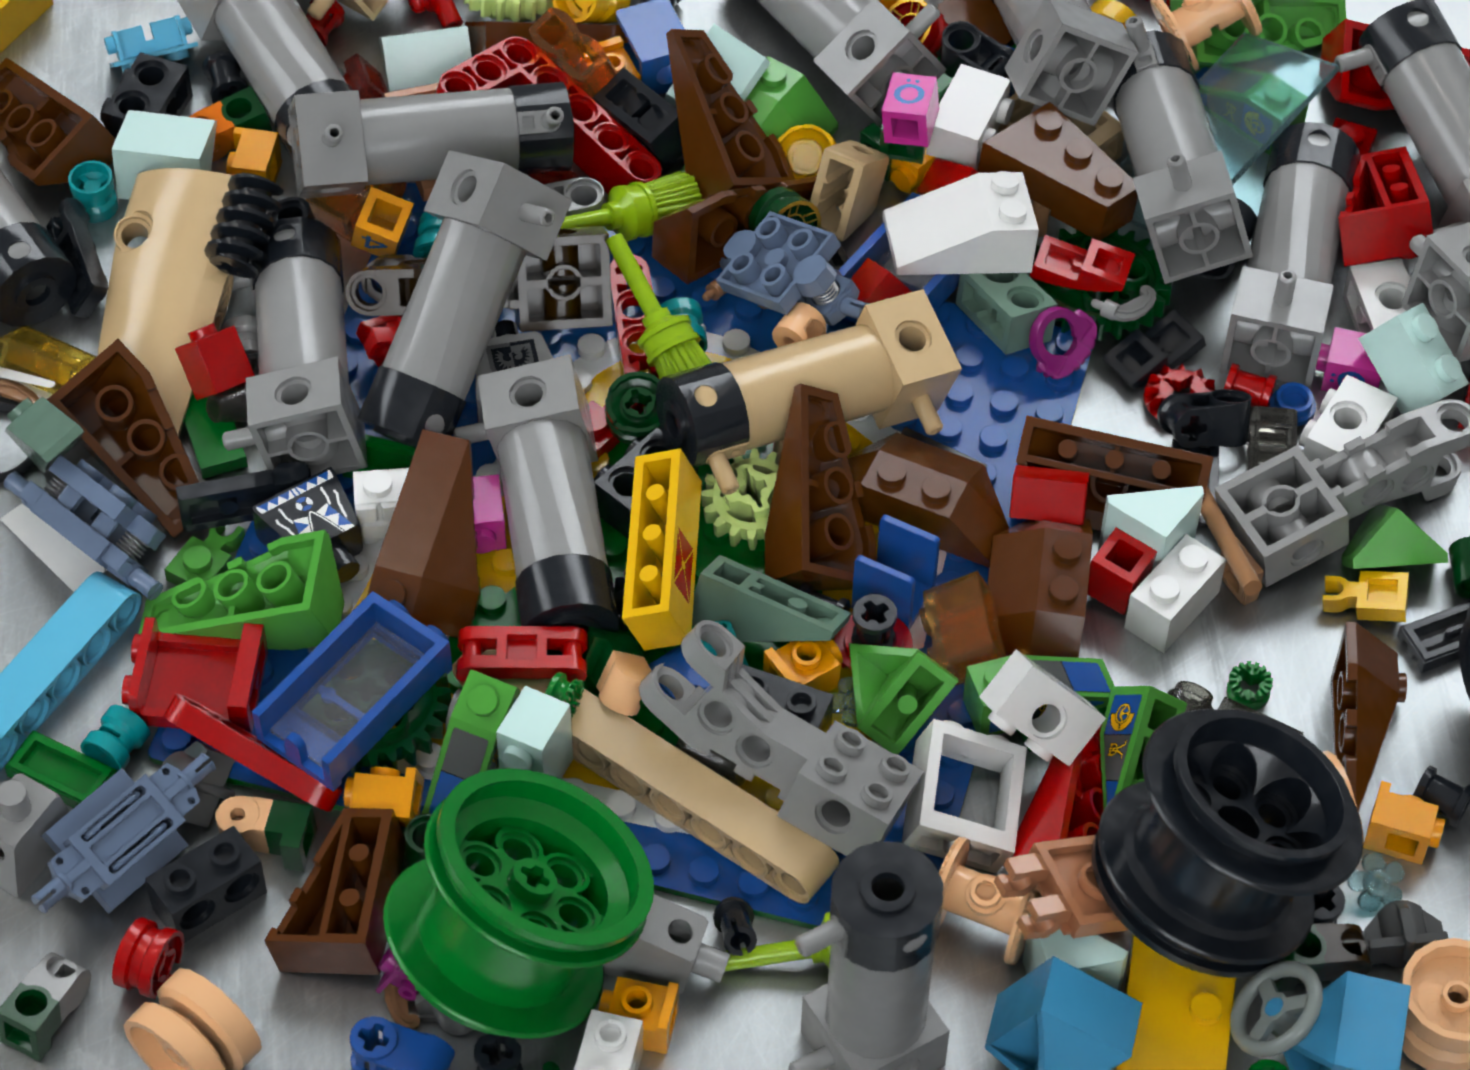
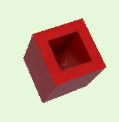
(214, 360)
(1119, 569)

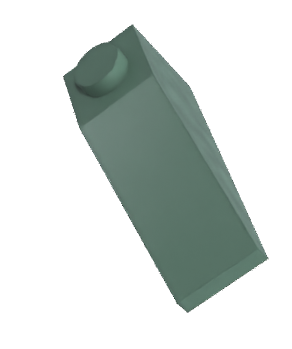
(42, 431)
(763, 606)

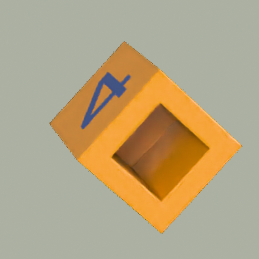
(382, 223)

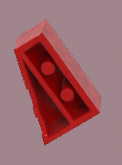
(1384, 209)

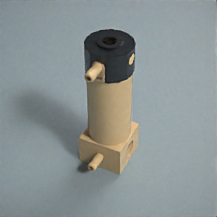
(884, 366)

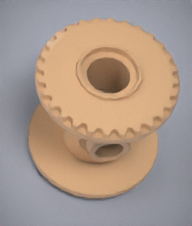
(1196, 17)
(979, 900)

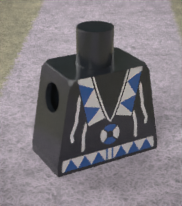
(311, 507)

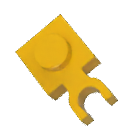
(1375, 596)

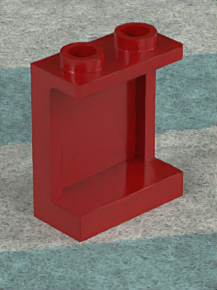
(210, 670)

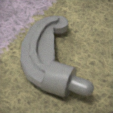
(1129, 311)

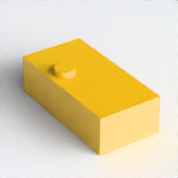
(1181, 1015)

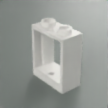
(936, 831)

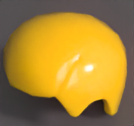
(805, 148)

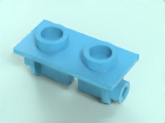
(168, 40)

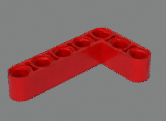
(600, 143)

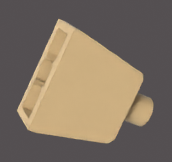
(848, 179)

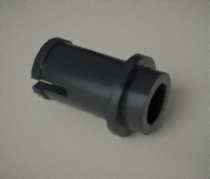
(734, 920)

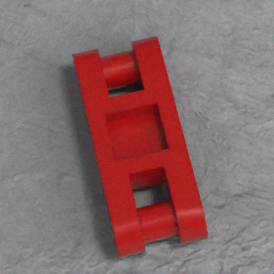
(522, 652)

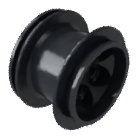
(1226, 841)

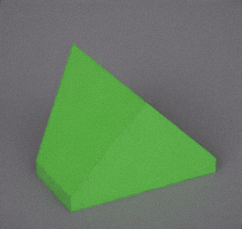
(1390, 540)
(896, 692)

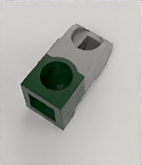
(42, 1004)

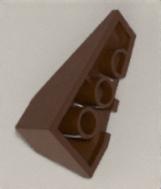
(716, 127)
(815, 505)

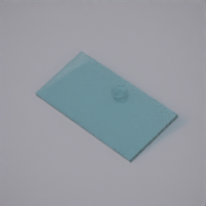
(1252, 99)

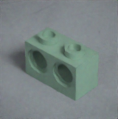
(1004, 307)

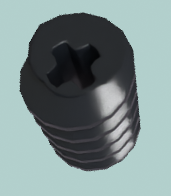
(240, 224)

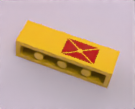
(662, 549)

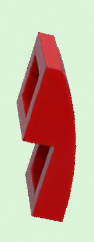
(1069, 266)

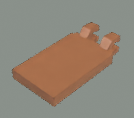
(1067, 886)

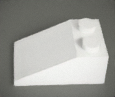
(965, 228)

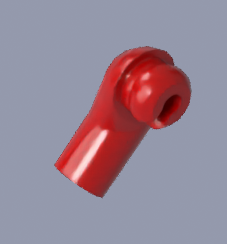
(444, 9)

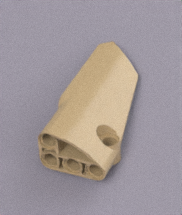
(167, 281)

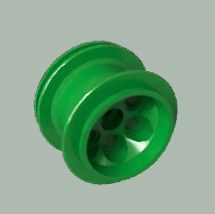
(518, 904)

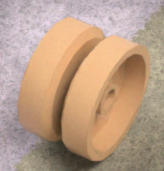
(1439, 1005)
(192, 1028)

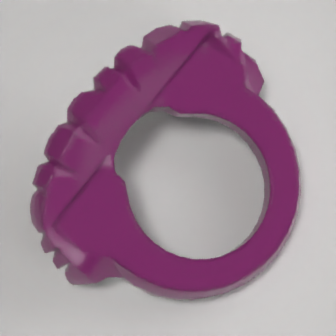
(1083, 333)

